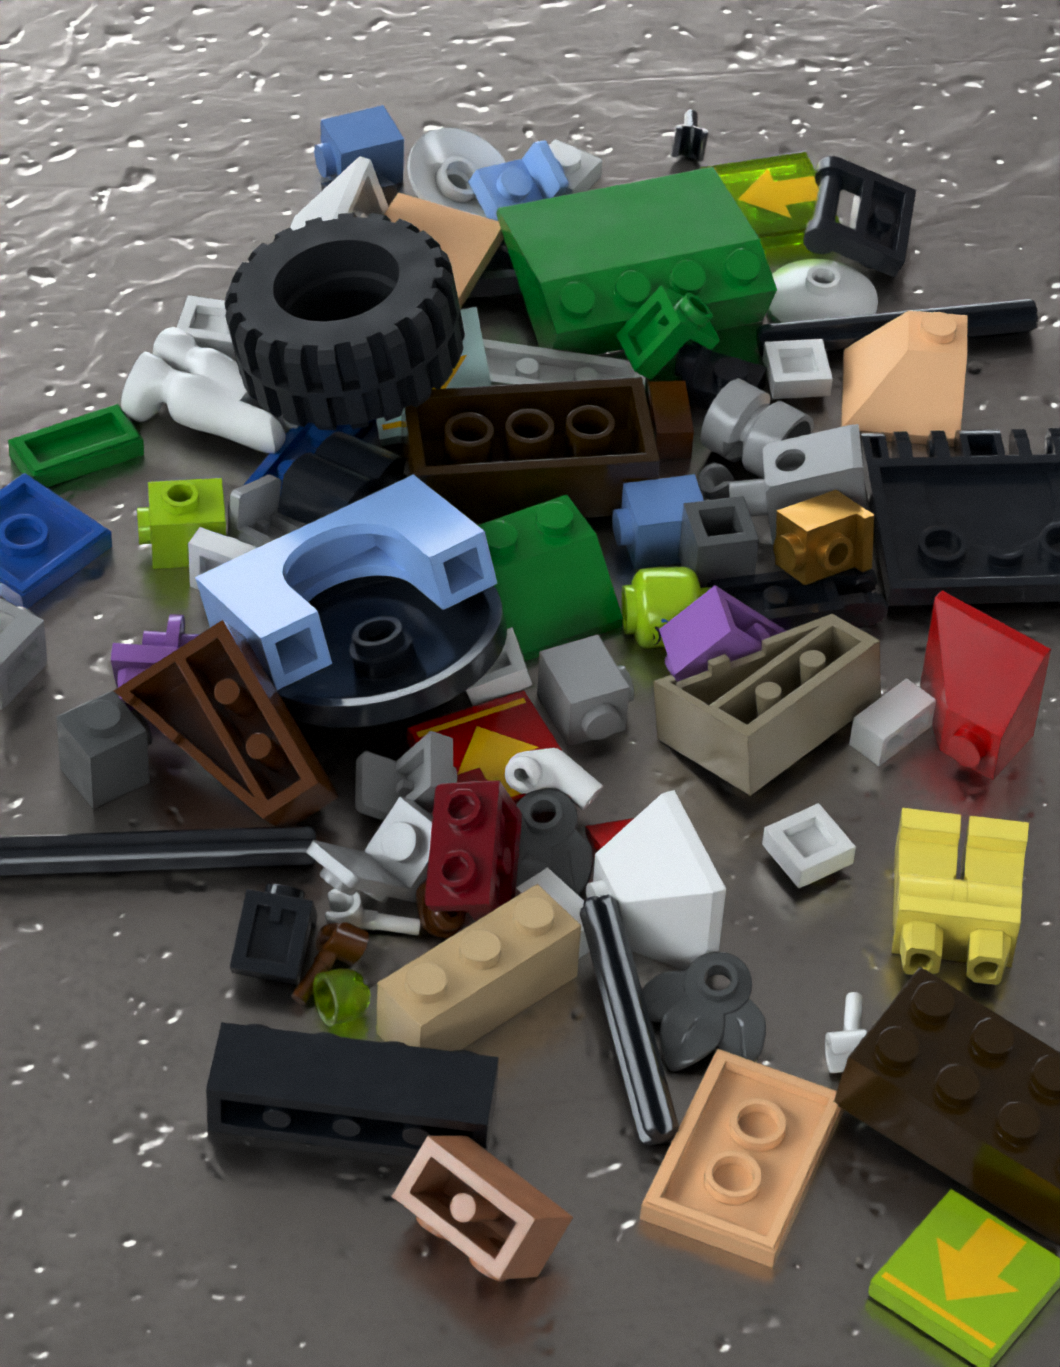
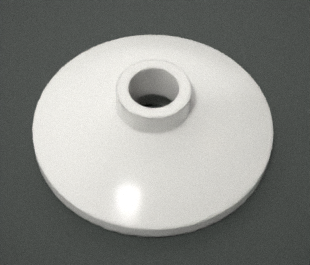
(444, 164)
(820, 291)

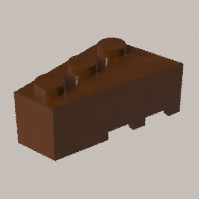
(234, 723)

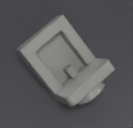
(255, 515)
(411, 776)

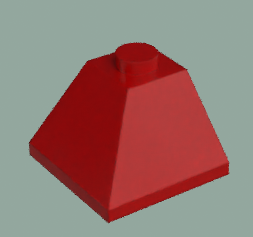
(983, 685)

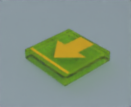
(774, 195)

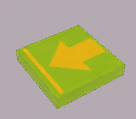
(968, 1280)

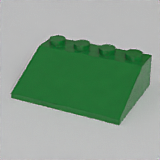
(604, 251)

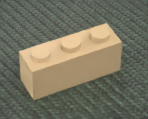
(481, 975)

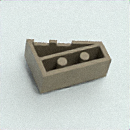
(772, 706)

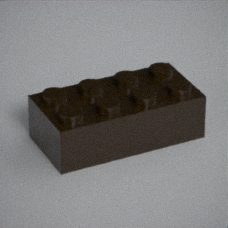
(531, 443)
(964, 1097)

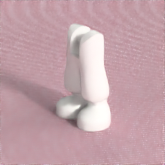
(200, 393)

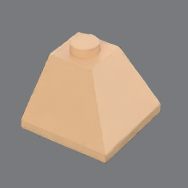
(907, 377)

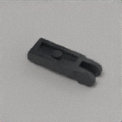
(792, 603)

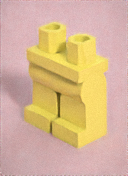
(964, 917)

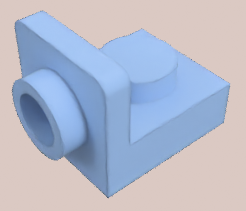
(519, 181)

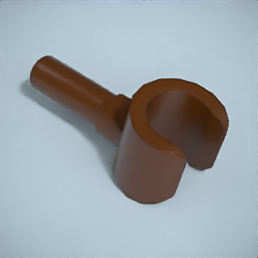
(333, 942)

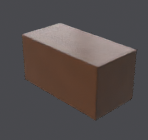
(671, 419)

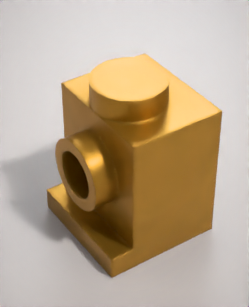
(823, 537)

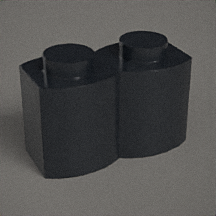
(336, 476)

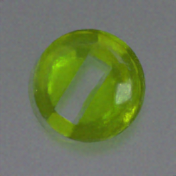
(340, 996)

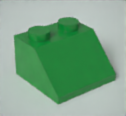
(551, 576)

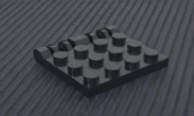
(968, 520)

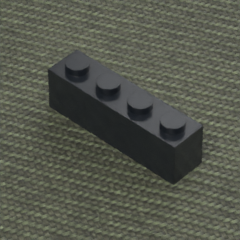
(347, 1090)

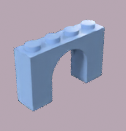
(393, 533)

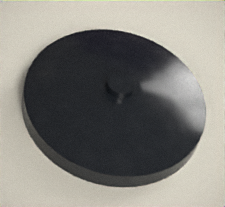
(394, 652)

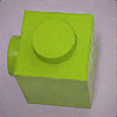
(176, 514)

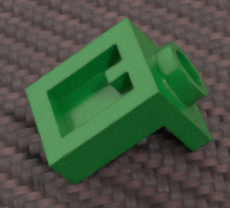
(663, 328)

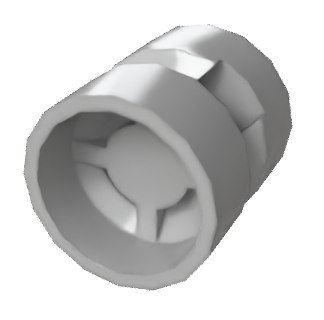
(745, 422)

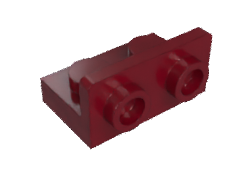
(473, 848)

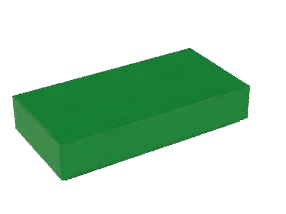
(77, 446)

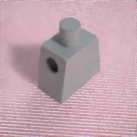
(805, 469)

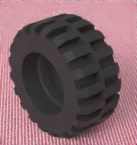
(345, 321)

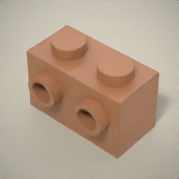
(482, 1208)

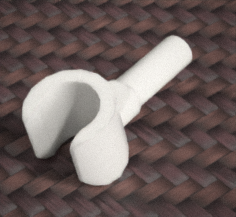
(350, 909)
(841, 1043)

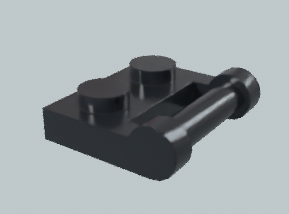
(878, 216)

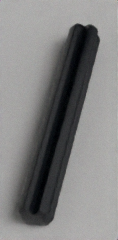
(629, 1020)

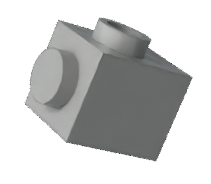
(584, 690)

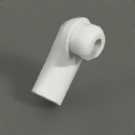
(552, 770)

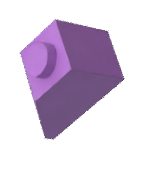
(711, 628)

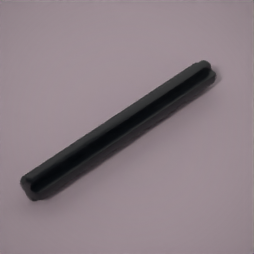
(844, 331)
(155, 850)

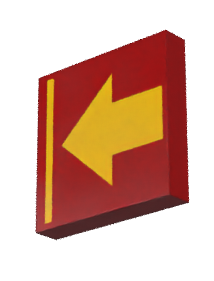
(489, 737)

